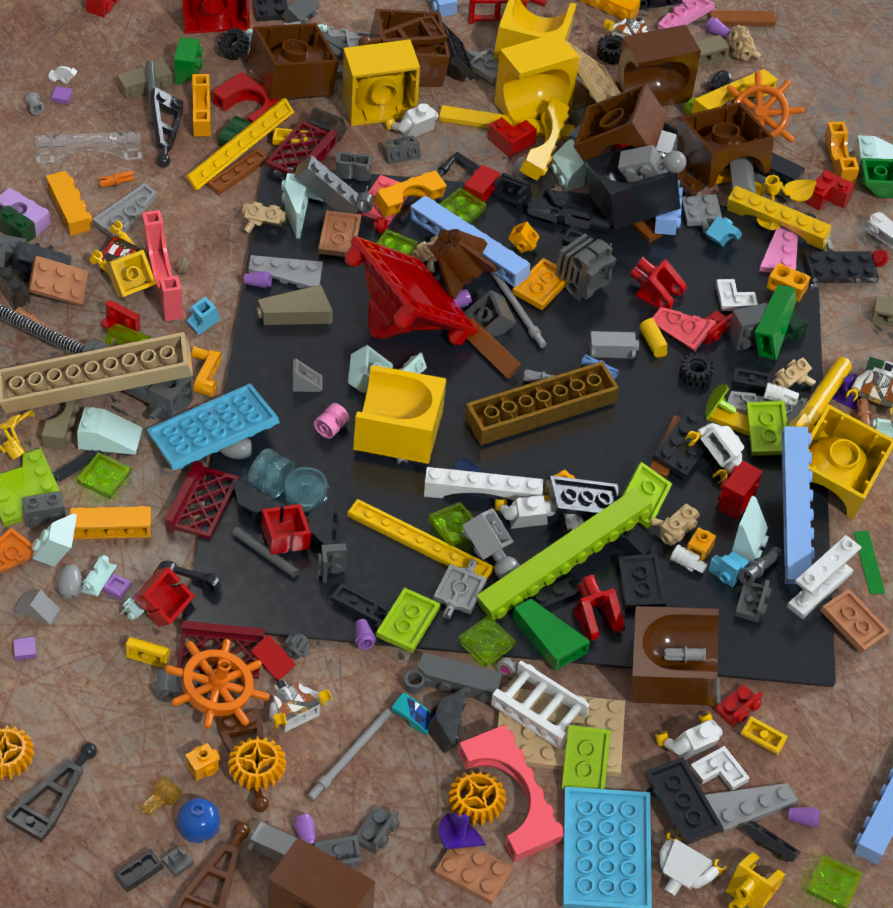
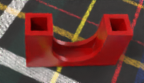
(241, 89)

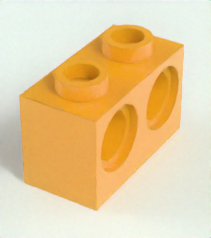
(789, 277)

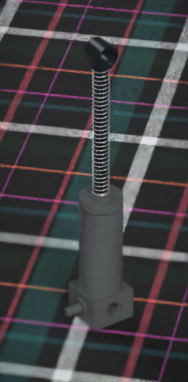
(165, 398)

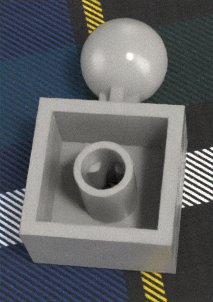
(646, 162)
(489, 539)

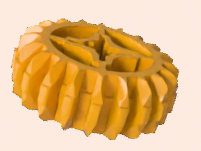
(16, 757)
(270, 763)
(479, 789)

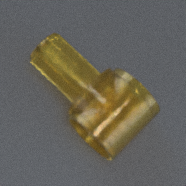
(164, 793)

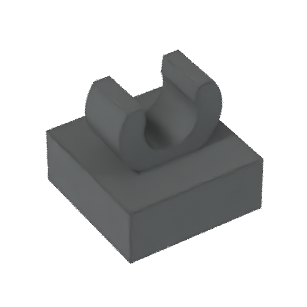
(177, 861)

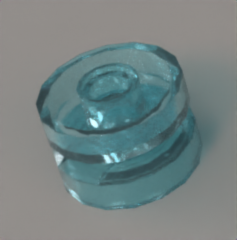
(270, 472)
(306, 487)

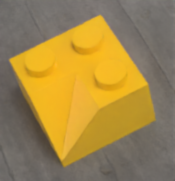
(130, 273)

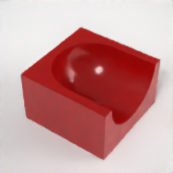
(215, 15)

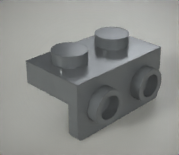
(43, 508)
(751, 601)
(343, 849)

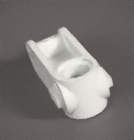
(881, 228)

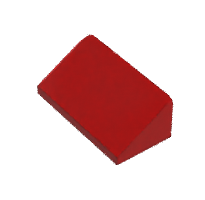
(273, 658)

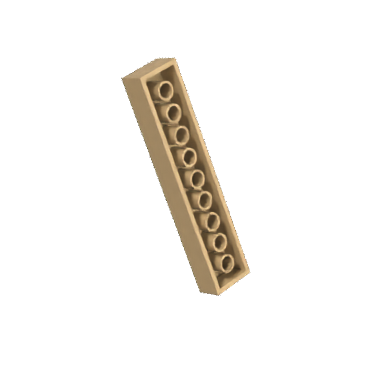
(95, 372)

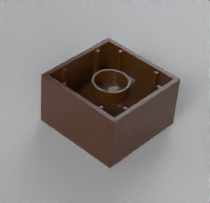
(431, 58)
(293, 60)
(663, 60)
(623, 119)
(720, 136)
(675, 681)
(317, 880)

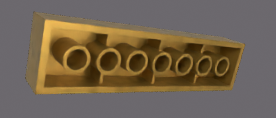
(541, 403)

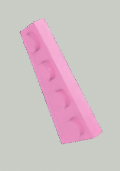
(686, 13)
(781, 250)

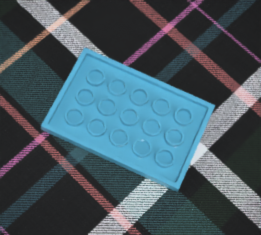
(212, 426)
(606, 849)

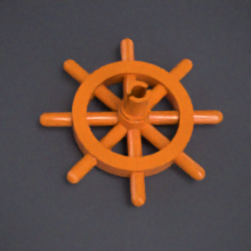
(761, 111)
(217, 683)

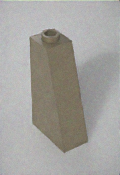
(296, 307)

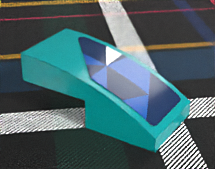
(413, 712)

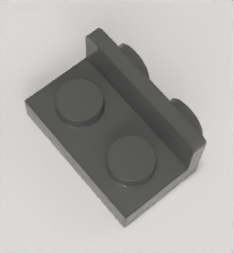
(401, 149)
(331, 560)
(377, 828)

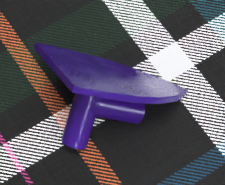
(842, 391)
(457, 833)

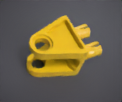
(751, 888)

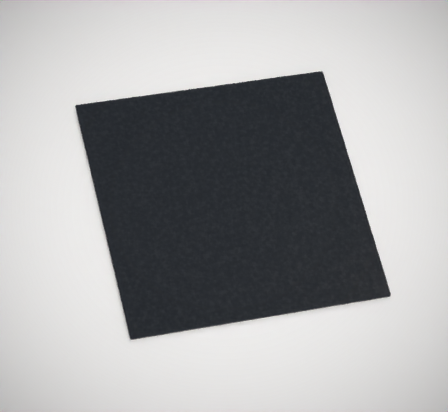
(590, 445)

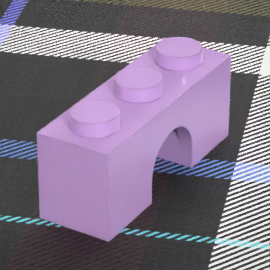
(26, 207)

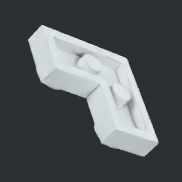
(730, 298)
(722, 764)

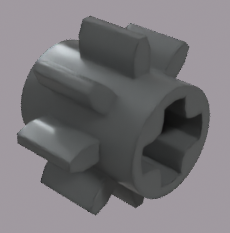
(297, 646)

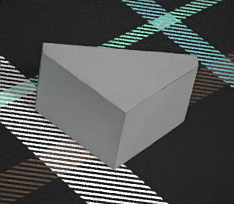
(305, 378)
(38, 607)

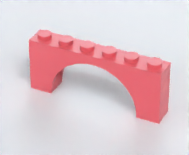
(167, 285)
(499, 751)

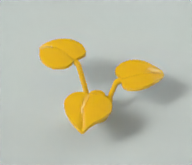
(798, 190)
(12, 445)

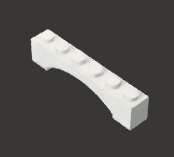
(446, 481)

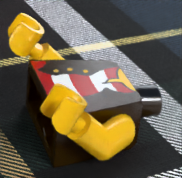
(118, 247)

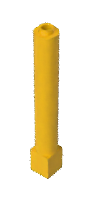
(822, 394)

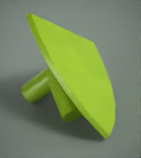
(717, 399)

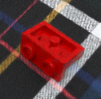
(120, 315)
(722, 325)
(739, 705)

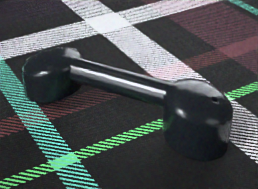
(208, 581)

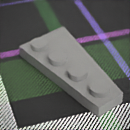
(126, 209)
(295, 271)
(740, 399)
(748, 805)

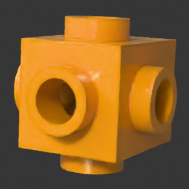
(524, 237)
(202, 761)

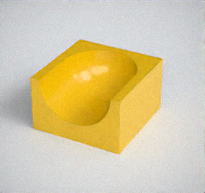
(521, 25)
(533, 75)
(380, 81)
(400, 414)
(847, 456)

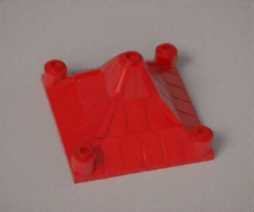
(405, 294)

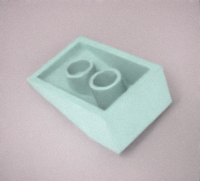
(872, 148)
(295, 202)
(107, 432)
(751, 533)

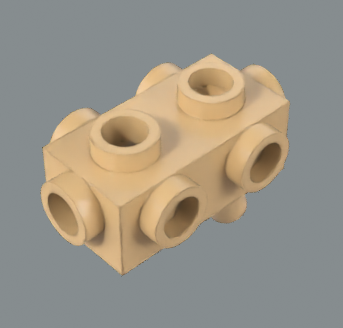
(742, 43)
(258, 214)
(424, 254)
(795, 372)
(675, 527)

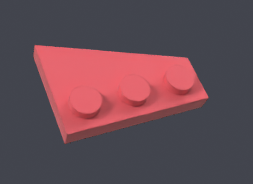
(682, 327)

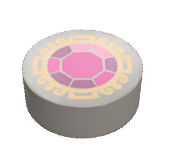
(507, 667)

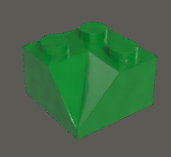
(187, 59)
(877, 176)

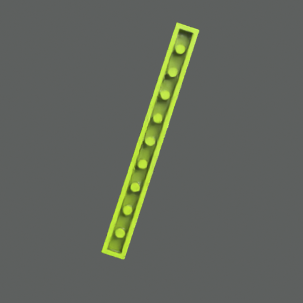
(565, 554)

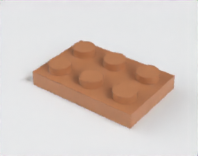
(338, 232)
(58, 281)
(855, 621)
(474, 872)

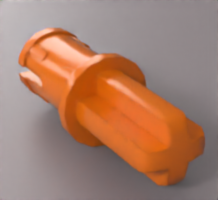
(116, 179)

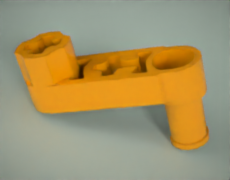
(204, 382)

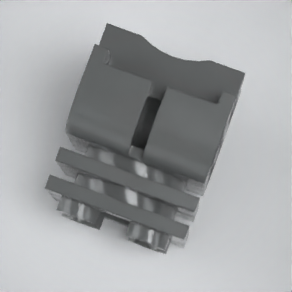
(585, 266)

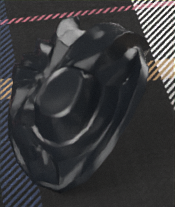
(719, 80)

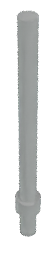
(533, 331)
(325, 781)

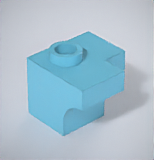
(723, 231)
(202, 316)
(727, 567)

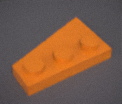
(14, 550)

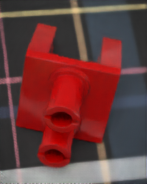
(657, 283)
(594, 597)

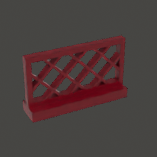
(320, 151)
(185, 499)
(219, 633)

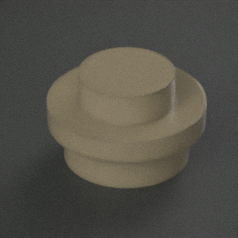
(183, 265)

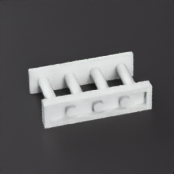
(824, 577)
(538, 722)

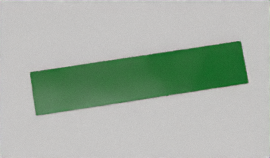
(869, 562)

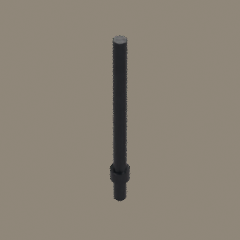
(442, 170)

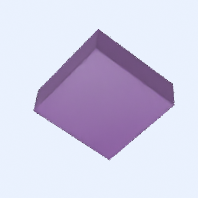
(62, 95)
(116, 586)
(25, 648)

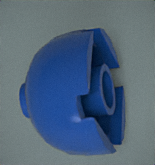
(198, 820)

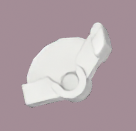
(62, 73)

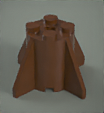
(460, 258)

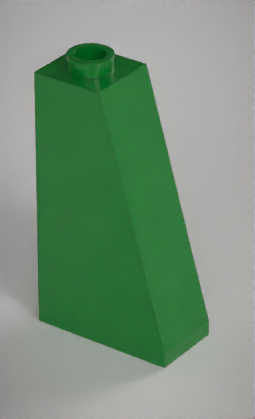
(775, 322)
(549, 634)

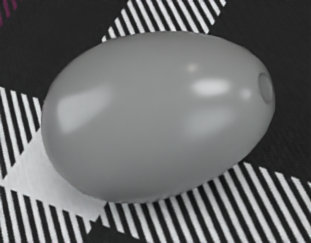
(239, 450)
(70, 582)

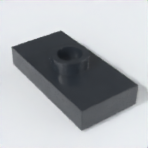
(138, 870)

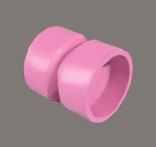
(331, 421)

